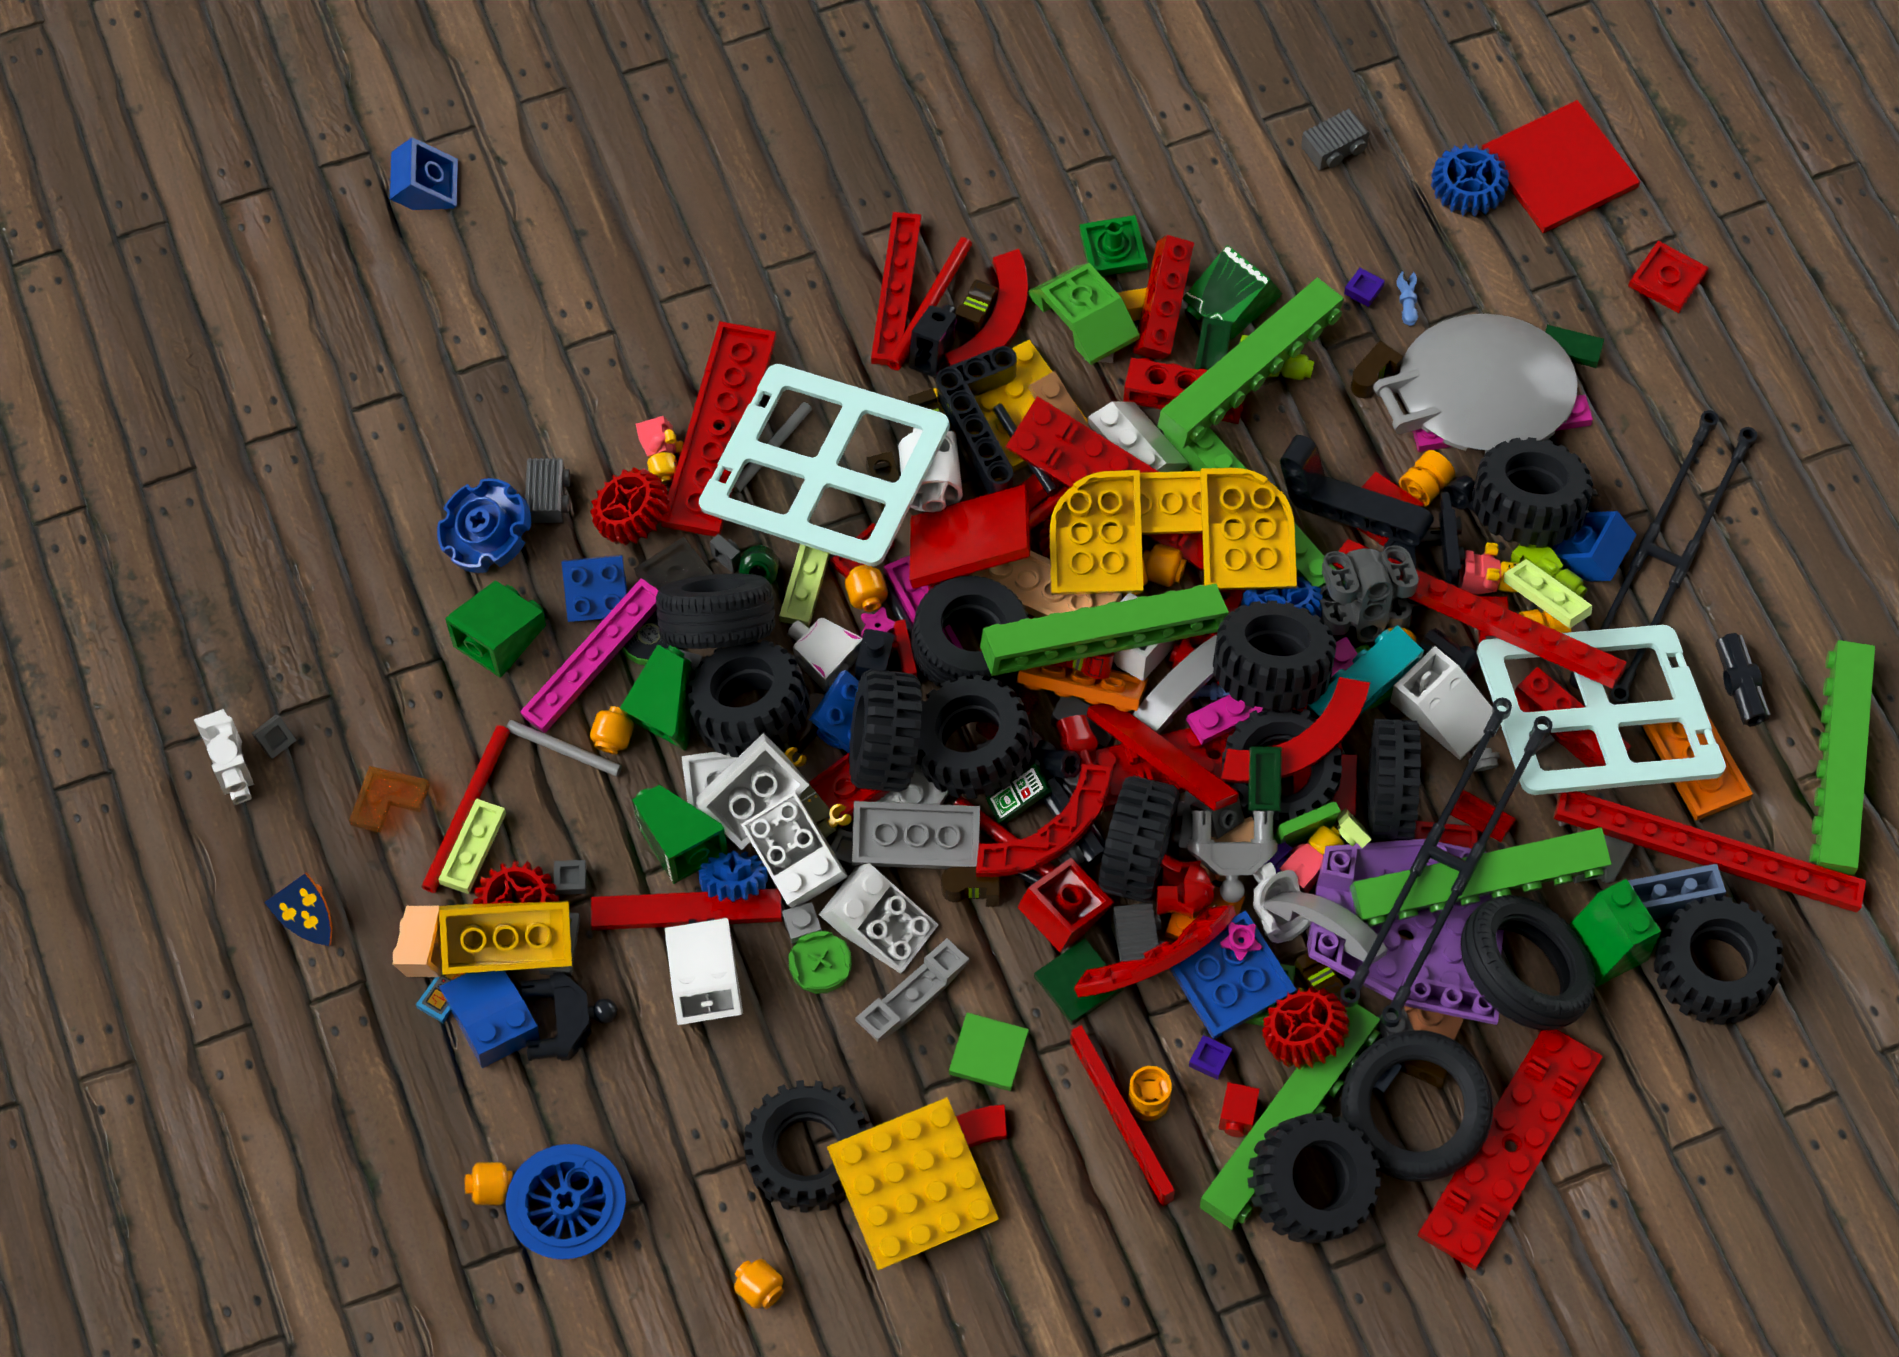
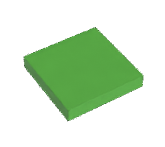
(1306, 825)
(988, 1051)

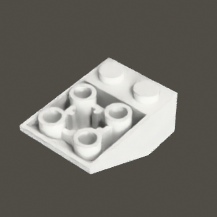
(1443, 702)
(794, 850)
(878, 917)
(703, 971)

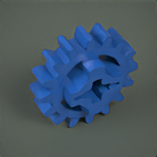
(733, 876)

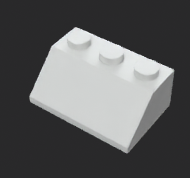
(1135, 433)
(750, 786)

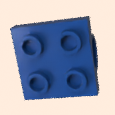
(593, 586)
(835, 712)

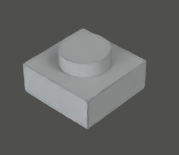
(801, 921)

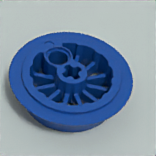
(579, 1163)

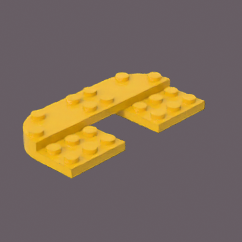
(1238, 511)

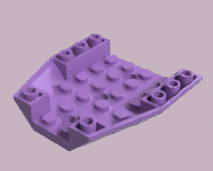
(1443, 979)

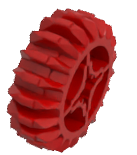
(630, 506)
(507, 878)
(1308, 1036)

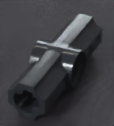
(1742, 679)
(1092, 843)

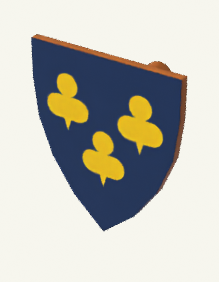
(303, 910)

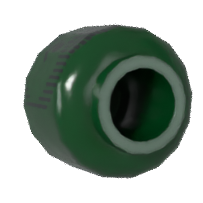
(760, 561)

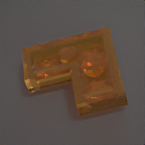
(386, 789)

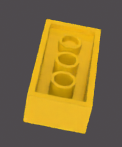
(504, 936)

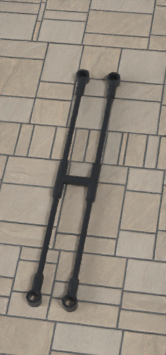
(1682, 562)
(1465, 868)

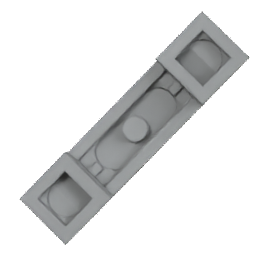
(1178, 687)
(1329, 916)
(914, 993)

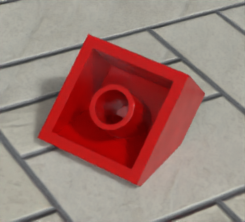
(1064, 904)

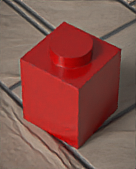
(1238, 1109)

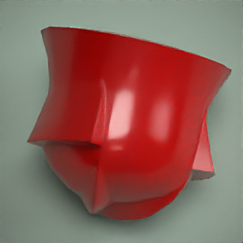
(1184, 888)

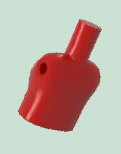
(1077, 736)

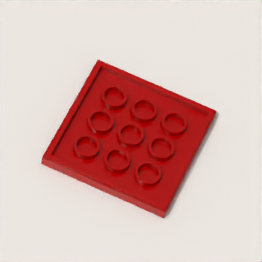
(1562, 166)
(969, 536)

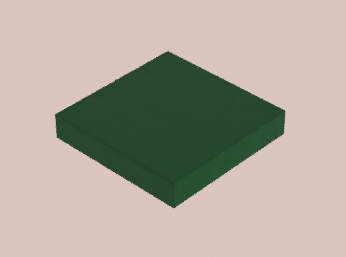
(1062, 975)

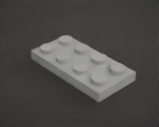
(915, 835)

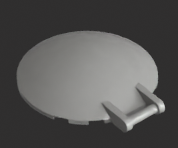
(1482, 382)

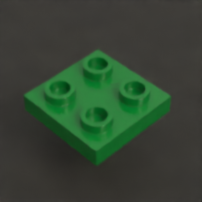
(1113, 245)

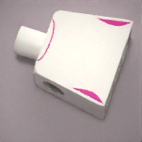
(824, 650)

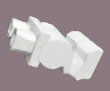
(226, 754)

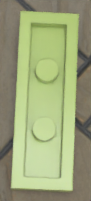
(804, 585)
(1548, 593)
(1352, 829)
(472, 846)

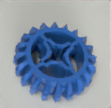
(1469, 169)
(1302, 596)

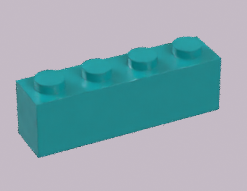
(1380, 666)

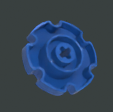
(484, 525)

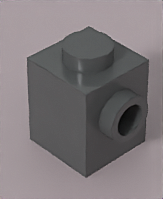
(1223, 819)

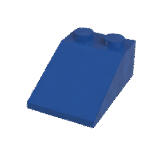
(490, 1014)

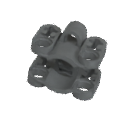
(1367, 591)

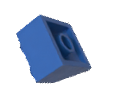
(423, 177)
(1597, 547)

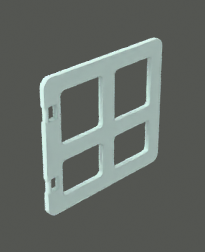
(823, 469)
(1606, 717)

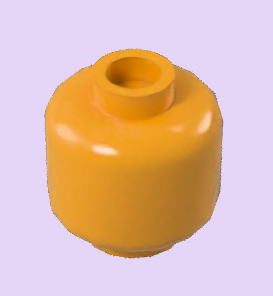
(1164, 564)
(866, 588)
(611, 730)
(488, 1183)
(758, 1283)

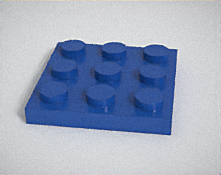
(1231, 990)

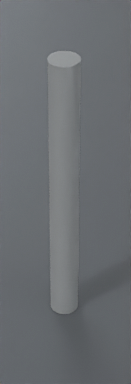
(777, 440)
(564, 748)

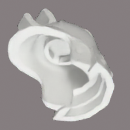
(1270, 885)

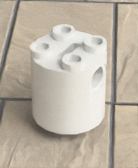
(943, 480)

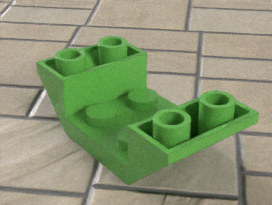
(1089, 309)

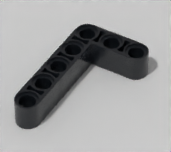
(973, 419)
(1348, 503)

